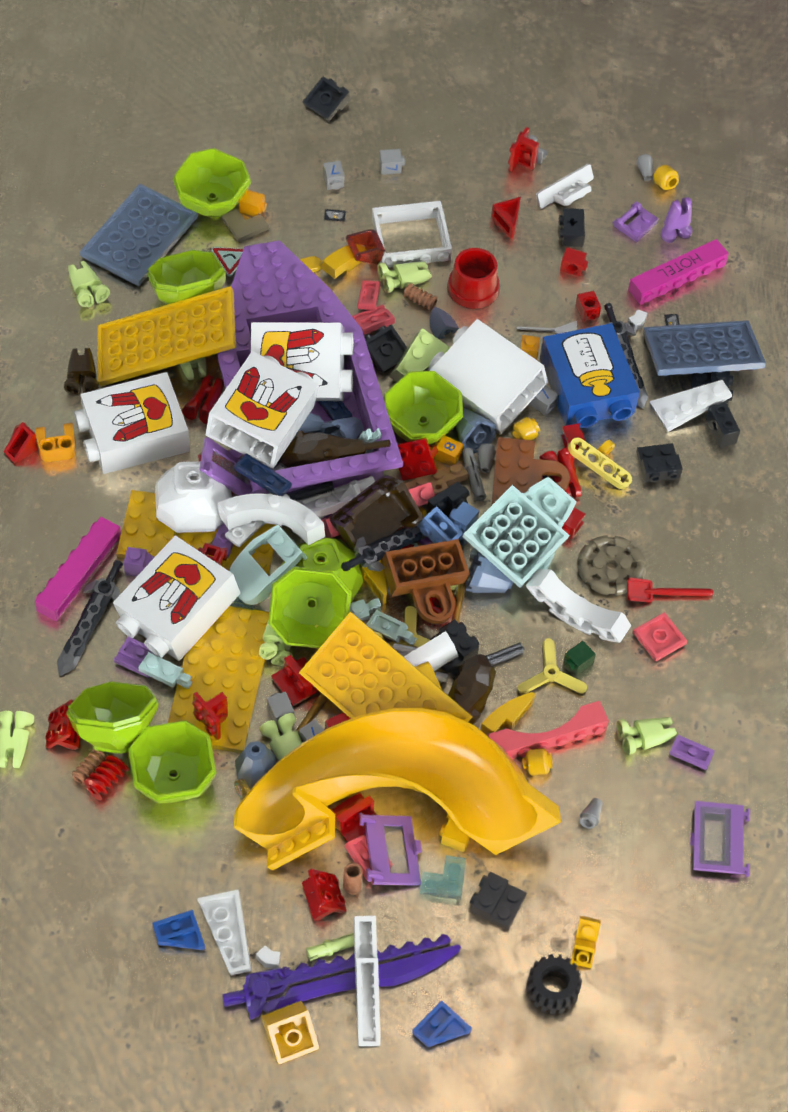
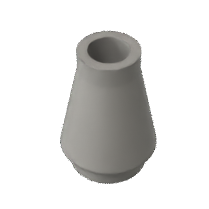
(645, 165)
(486, 456)
(590, 815)

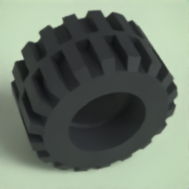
(559, 968)

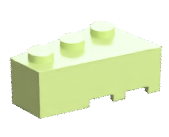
(418, 354)

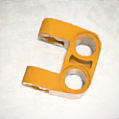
(53, 448)

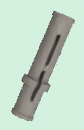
(472, 468)

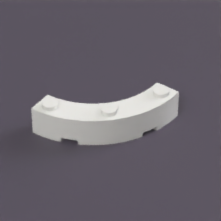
(272, 510)
(575, 609)

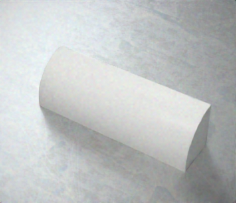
(436, 651)

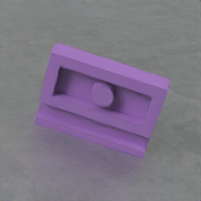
(132, 654)

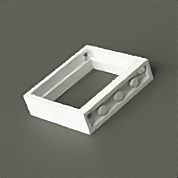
(408, 213)

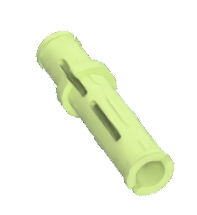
(330, 947)

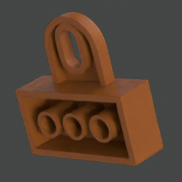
(517, 467)
(427, 573)

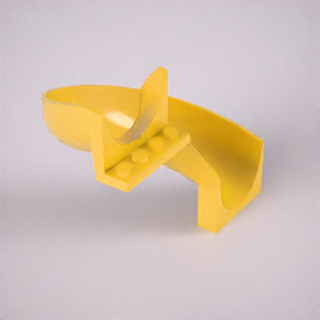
(394, 749)

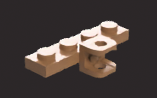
(442, 479)

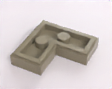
(242, 228)

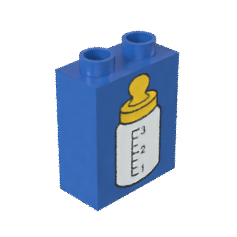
(589, 375)

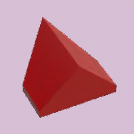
(506, 215)
(22, 443)

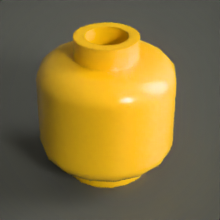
(666, 177)
(526, 429)
(538, 761)

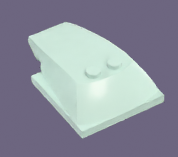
(522, 529)

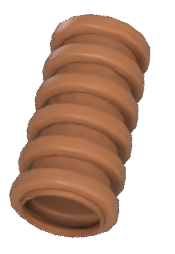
(417, 295)
(88, 766)
(352, 878)

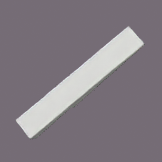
(366, 980)

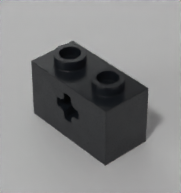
(572, 227)
(722, 424)

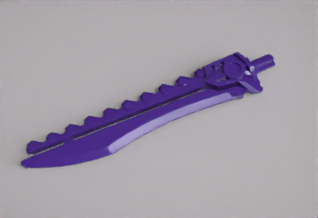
(274, 982)

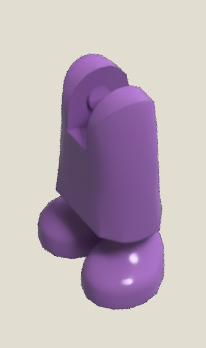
(678, 221)

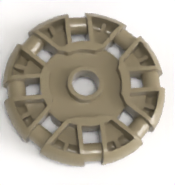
(613, 555)

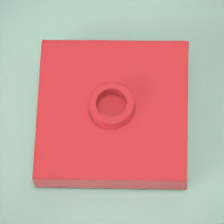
(659, 636)

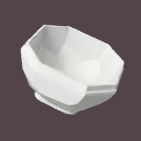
(189, 499)

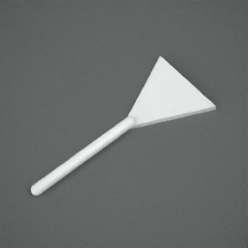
(561, 329)

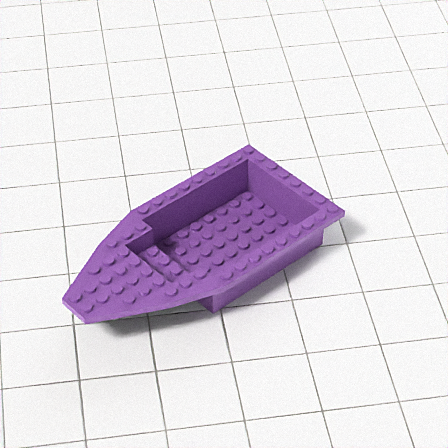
(280, 288)

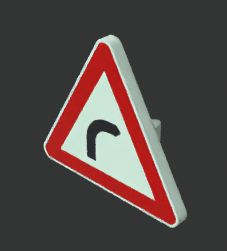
(228, 258)

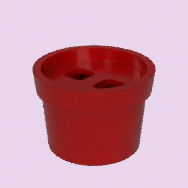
(474, 279)

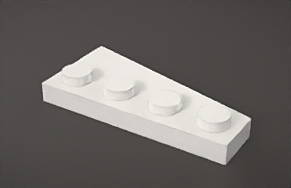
(686, 405)
(227, 925)

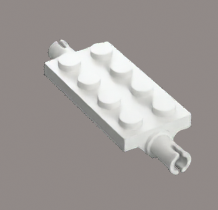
(333, 501)

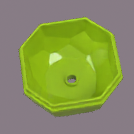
(211, 182)
(186, 275)
(423, 398)
(333, 553)
(293, 616)
(112, 714)
(170, 750)

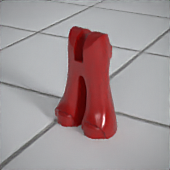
(204, 391)
(565, 458)

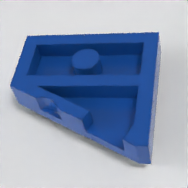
(179, 931)
(440, 1026)

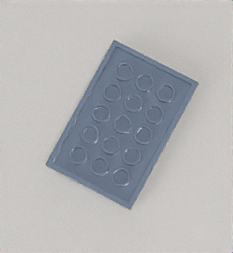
(138, 234)
(703, 348)

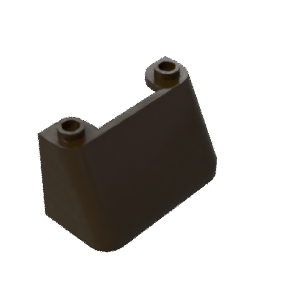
(377, 512)

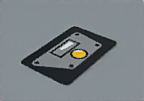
(335, 215)
(671, 319)

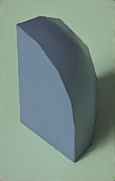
(442, 323)

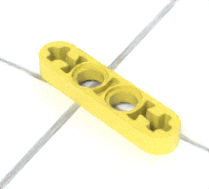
(598, 465)

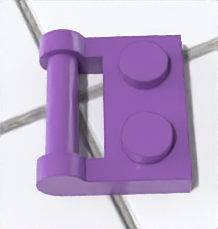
(639, 226)

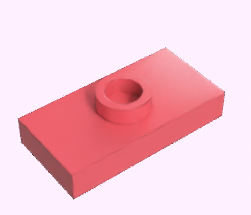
(369, 295)

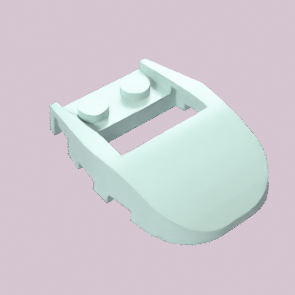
(249, 575)

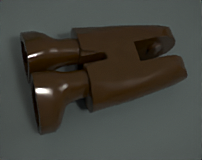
(79, 366)

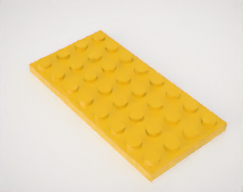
(166, 336)
(145, 531)
(229, 663)
(369, 676)

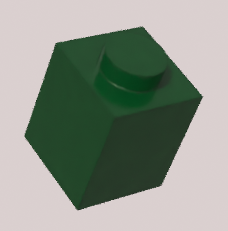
(579, 658)

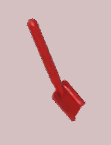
(643, 591)

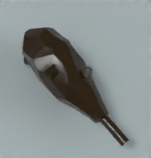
(320, 447)
(473, 685)

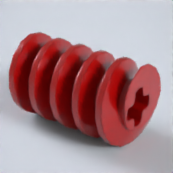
(104, 775)

